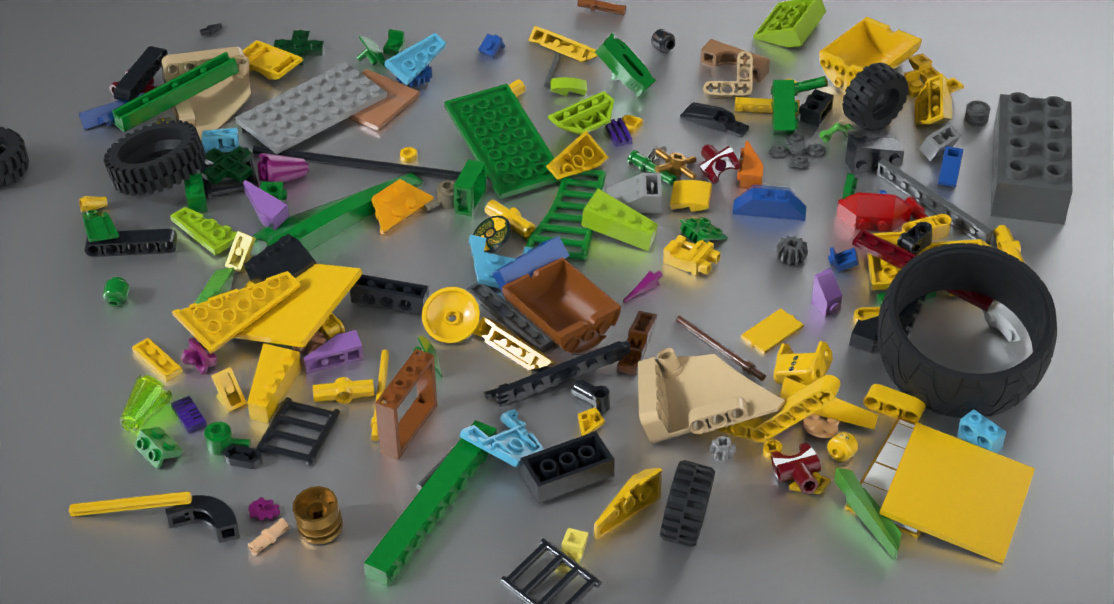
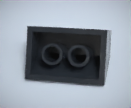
(282, 256)

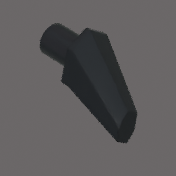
(211, 29)

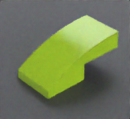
(565, 84)

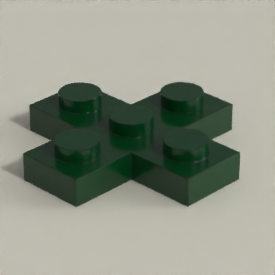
(301, 45)
(227, 165)

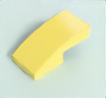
(573, 546)

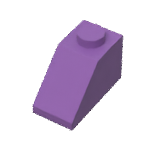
(826, 293)

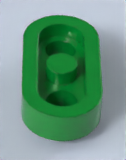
(850, 185)

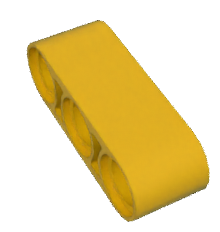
(940, 225)
(894, 403)

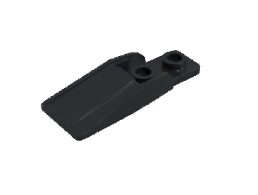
(714, 118)

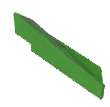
(868, 511)

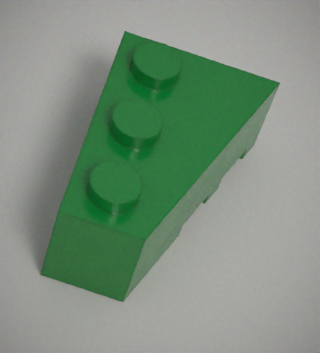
(784, 107)

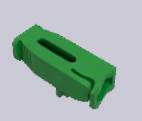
(625, 65)

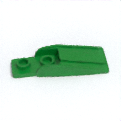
(99, 226)

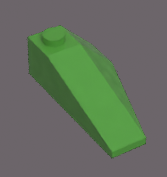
(219, 283)

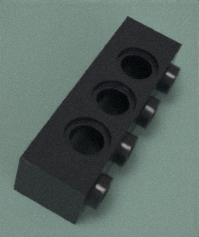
(389, 294)

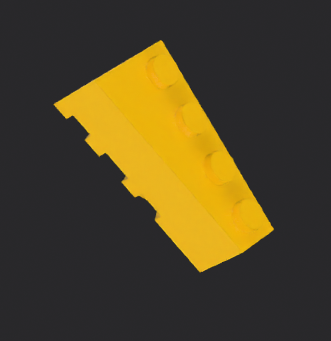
(272, 381)

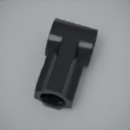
(596, 395)

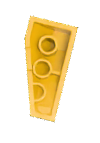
(635, 496)

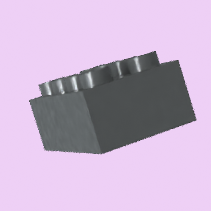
(1032, 158)

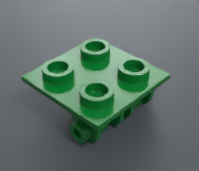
(701, 229)

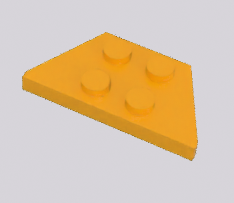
(398, 203)

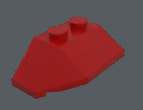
(874, 211)

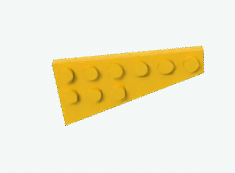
(231, 312)

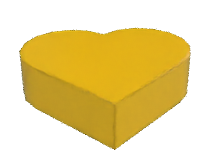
(632, 123)

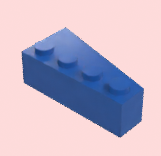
(527, 263)

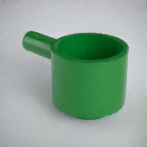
(219, 436)

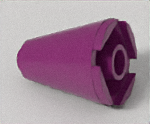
(281, 168)

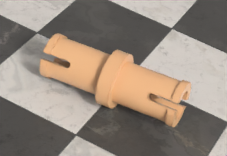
(268, 536)

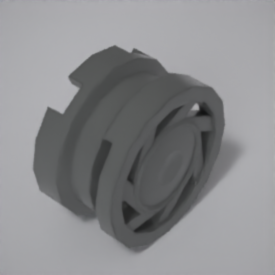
(977, 113)

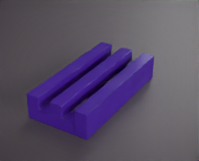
(616, 124)

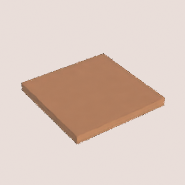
(382, 112)

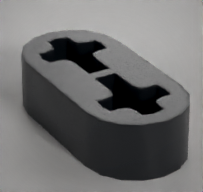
(243, 456)

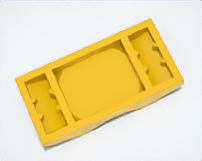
(270, 60)

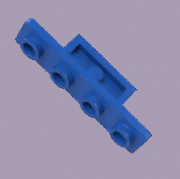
(100, 114)

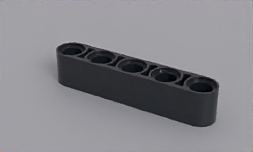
(140, 74)
(134, 243)

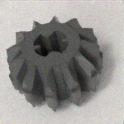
(792, 250)

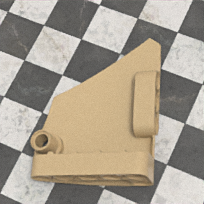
(216, 104)
(696, 395)

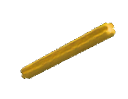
(131, 503)

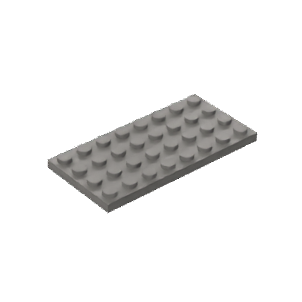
(310, 107)

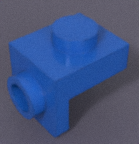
(491, 45)
(843, 260)

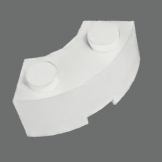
(1005, 321)

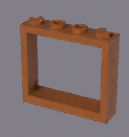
(396, 436)

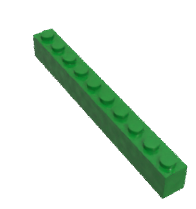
(426, 509)

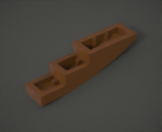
(639, 338)

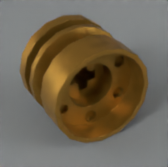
(317, 515)

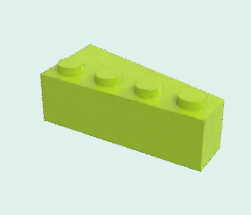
(618, 221)

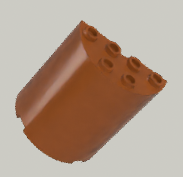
(564, 306)

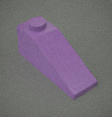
(268, 208)
(337, 351)

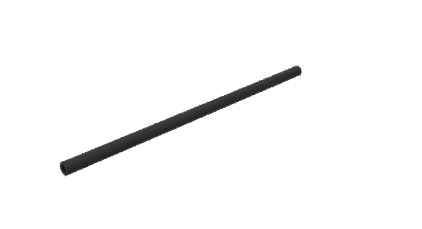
(363, 163)

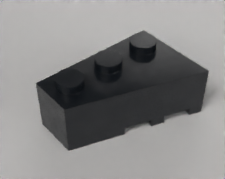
(865, 153)

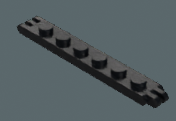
(561, 373)

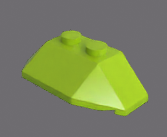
(585, 115)

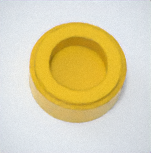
(408, 155)

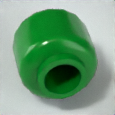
(116, 291)

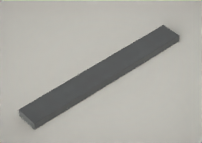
(933, 201)

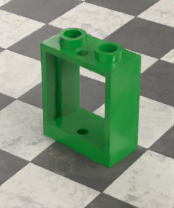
(470, 186)

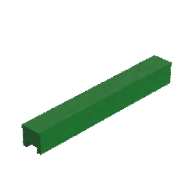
(174, 92)

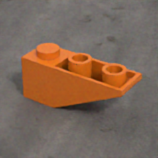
(752, 168)

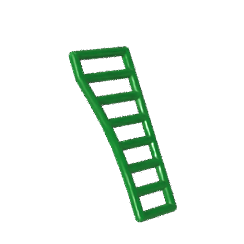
(558, 203)

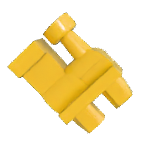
(691, 256)

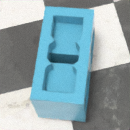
(221, 139)
(981, 432)

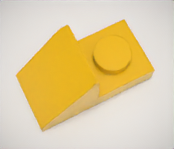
(228, 389)

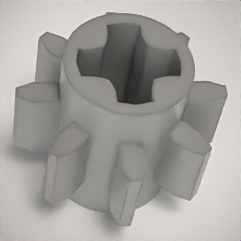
(722, 448)

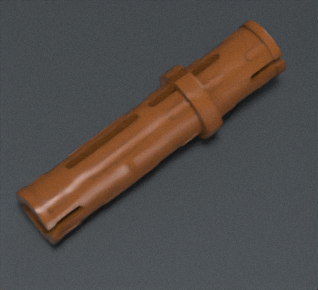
(602, 6)

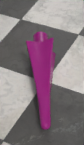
(648, 282)

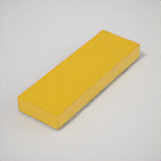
(157, 359)

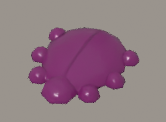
(263, 509)

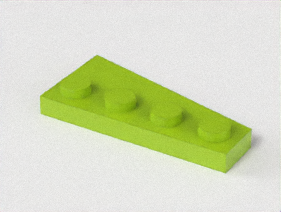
(205, 231)

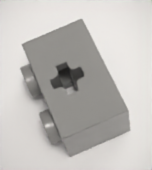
(936, 142)

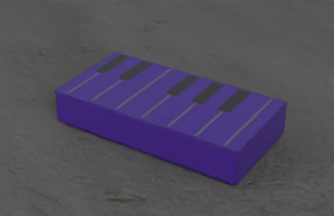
(188, 414)

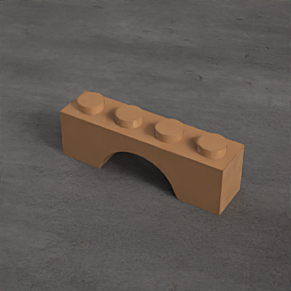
(718, 53)

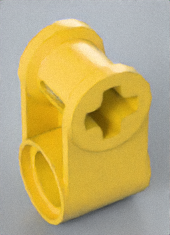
(332, 327)

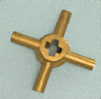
(675, 164)

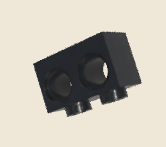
(816, 108)

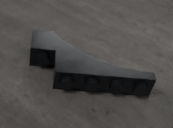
(865, 331)

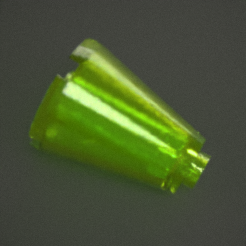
(144, 402)

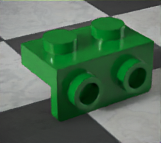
(156, 446)

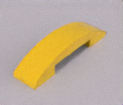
(924, 65)

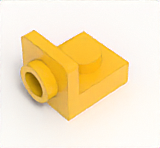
(914, 83)

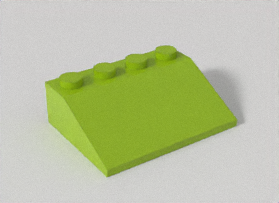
(791, 22)

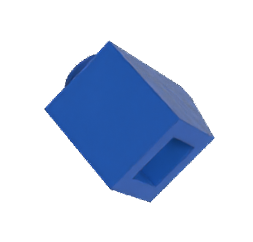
(950, 166)

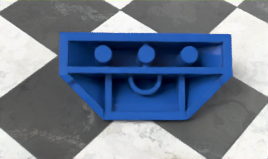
(770, 203)

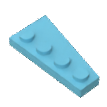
(414, 59)

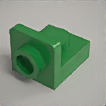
(395, 42)

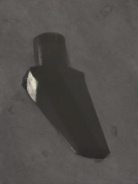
(653, 156)

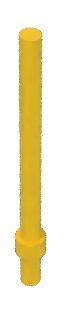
(380, 389)

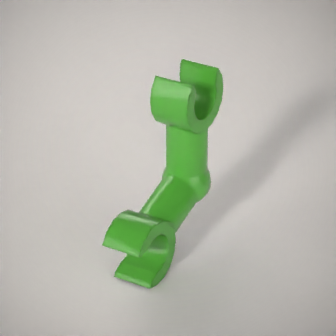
(826, 135)

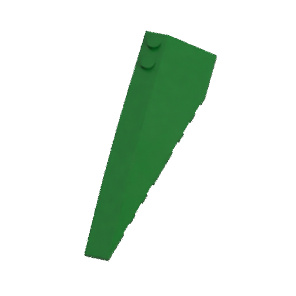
(328, 220)

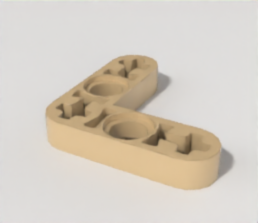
(740, 83)

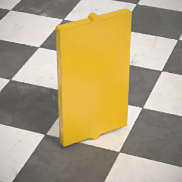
(772, 331)

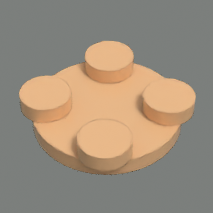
(820, 426)

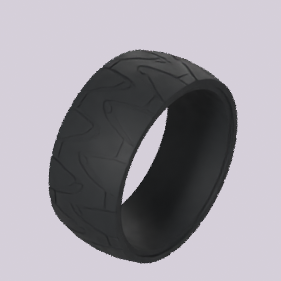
(980, 271)

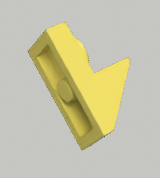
(240, 251)

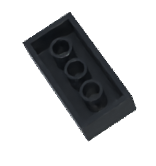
(567, 467)

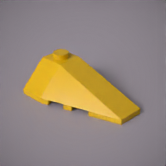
(577, 157)

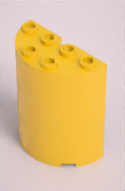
(864, 45)

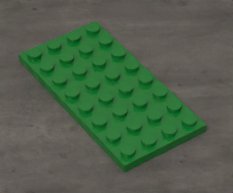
(504, 139)

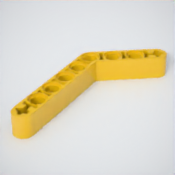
(794, 410)

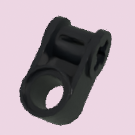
(917, 238)

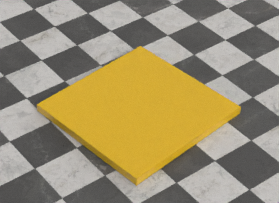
(305, 310)
(958, 492)

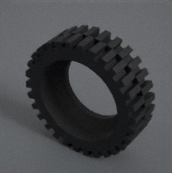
(128, 157)

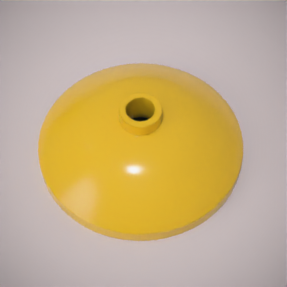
(444, 305)

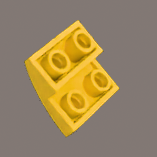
(691, 194)

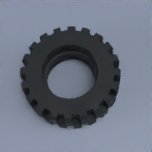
(875, 96)
(13, 157)
(687, 503)

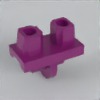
(198, 356)

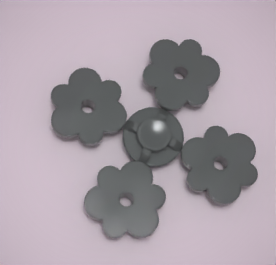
(797, 147)

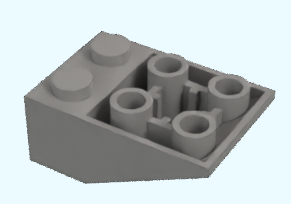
(639, 192)

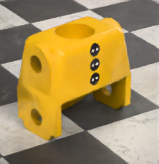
(802, 366)

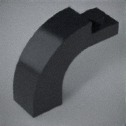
(208, 511)

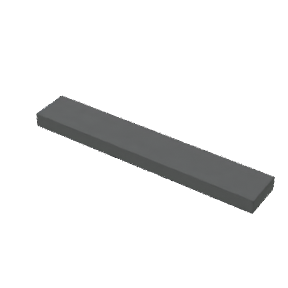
(510, 317)

